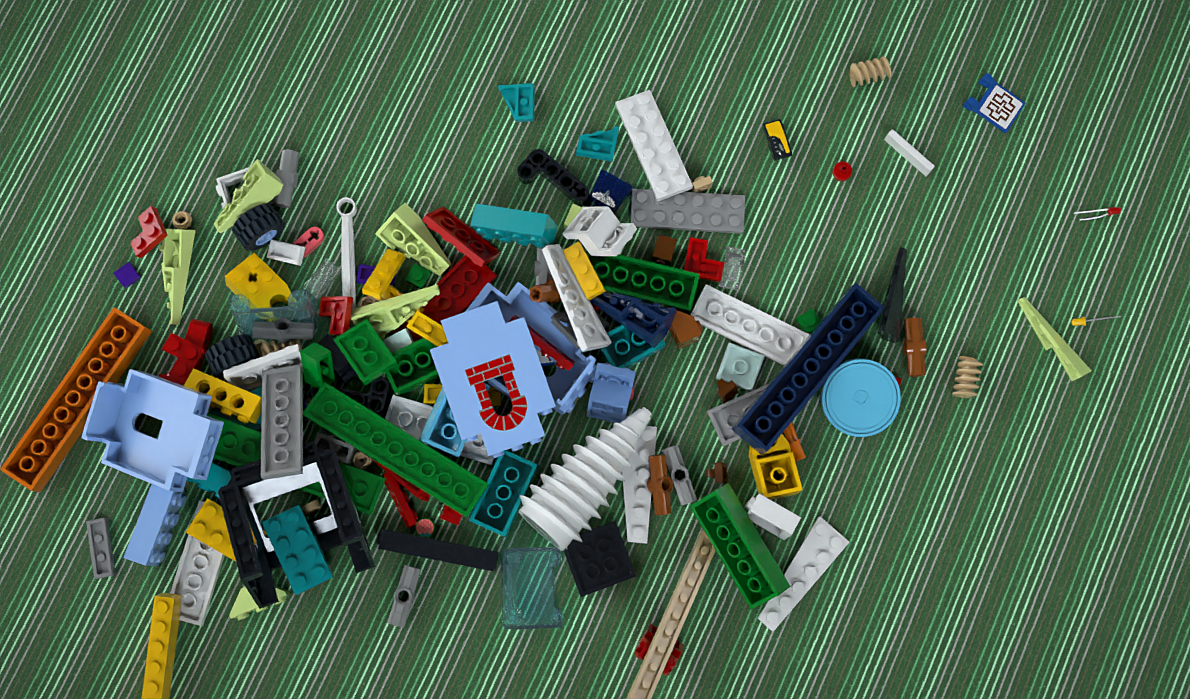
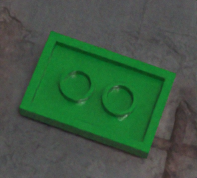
(365, 352)

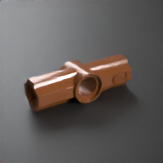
(545, 292)
(914, 347)
(660, 484)

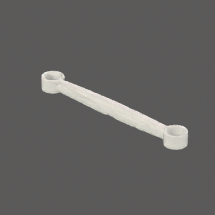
(348, 253)

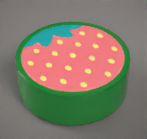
(425, 527)

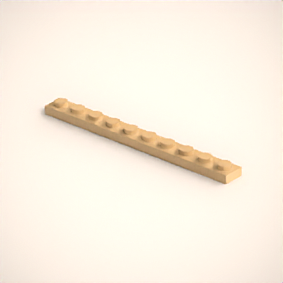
(673, 620)

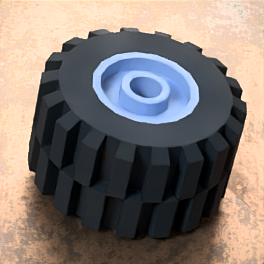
(258, 227)
(230, 353)

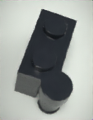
(340, 364)

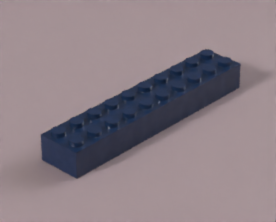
(808, 369)

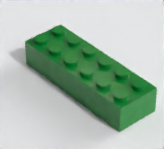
(646, 281)
(740, 546)

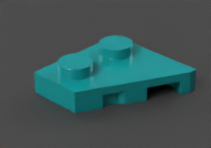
(520, 100)
(598, 145)

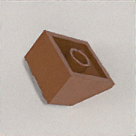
(685, 330)

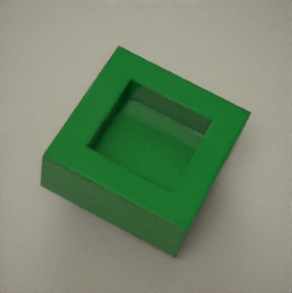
(418, 276)
(808, 321)

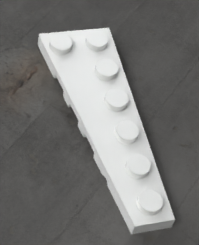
(581, 314)
(636, 494)
(810, 562)

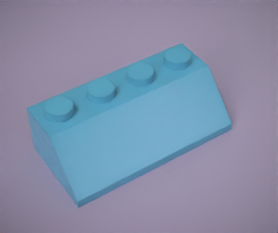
(441, 428)

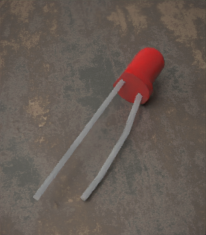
(1110, 211)

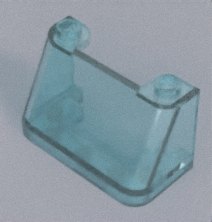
(300, 308)
(529, 588)

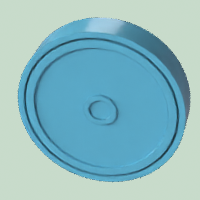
(860, 397)

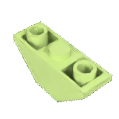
(246, 604)

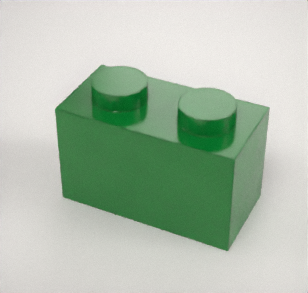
(317, 365)

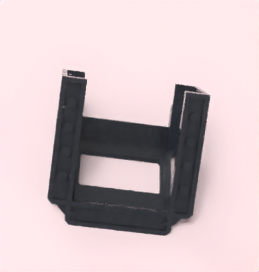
(331, 530)

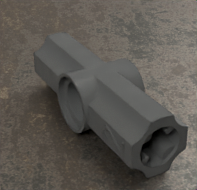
(283, 330)

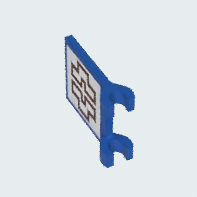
(996, 105)

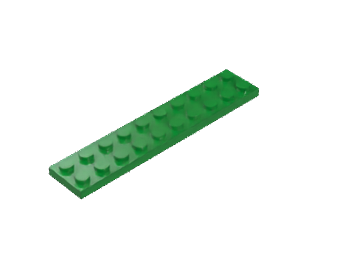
(242, 445)
(395, 450)

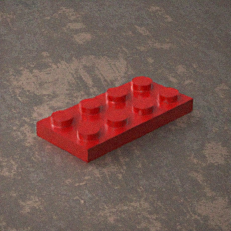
(461, 236)

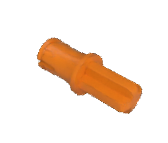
(794, 442)

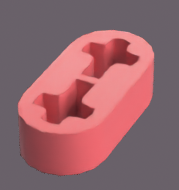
(307, 236)

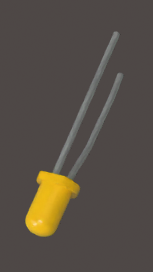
(1081, 321)

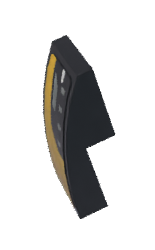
(777, 139)

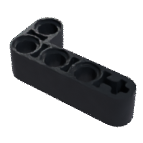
(556, 179)
(368, 399)

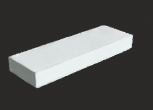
(909, 152)

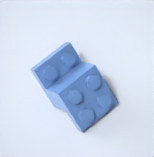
(610, 393)

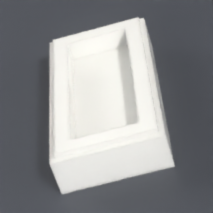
(286, 252)

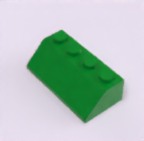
(413, 368)

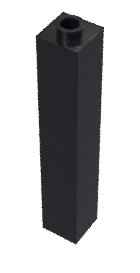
(437, 550)

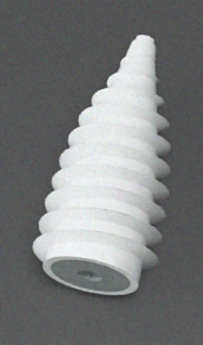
(583, 482)

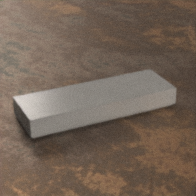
(101, 548)

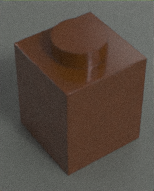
(664, 250)

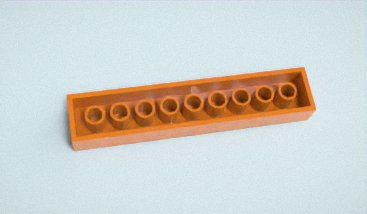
(67, 410)

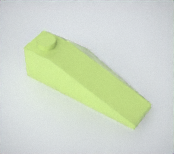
(259, 188)
(409, 234)

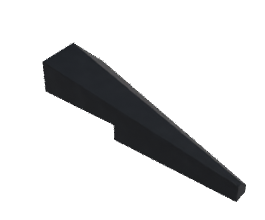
(891, 317)

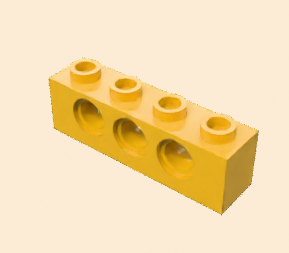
(248, 412)

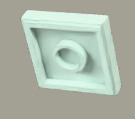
(740, 366)

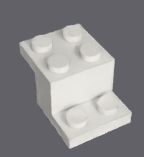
(600, 231)

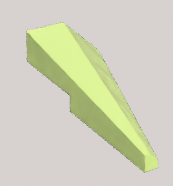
(175, 268)
(393, 312)
(1051, 339)

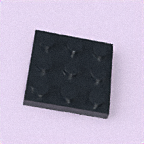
(599, 559)

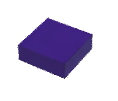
(127, 275)

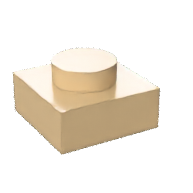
(701, 184)

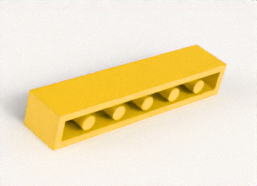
(161, 646)

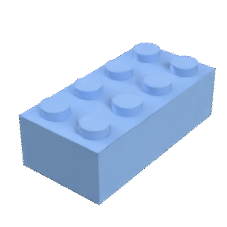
(155, 526)

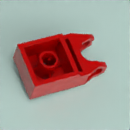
(644, 643)

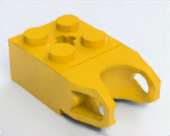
(265, 291)
(777, 461)

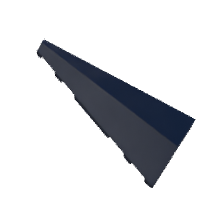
(643, 319)

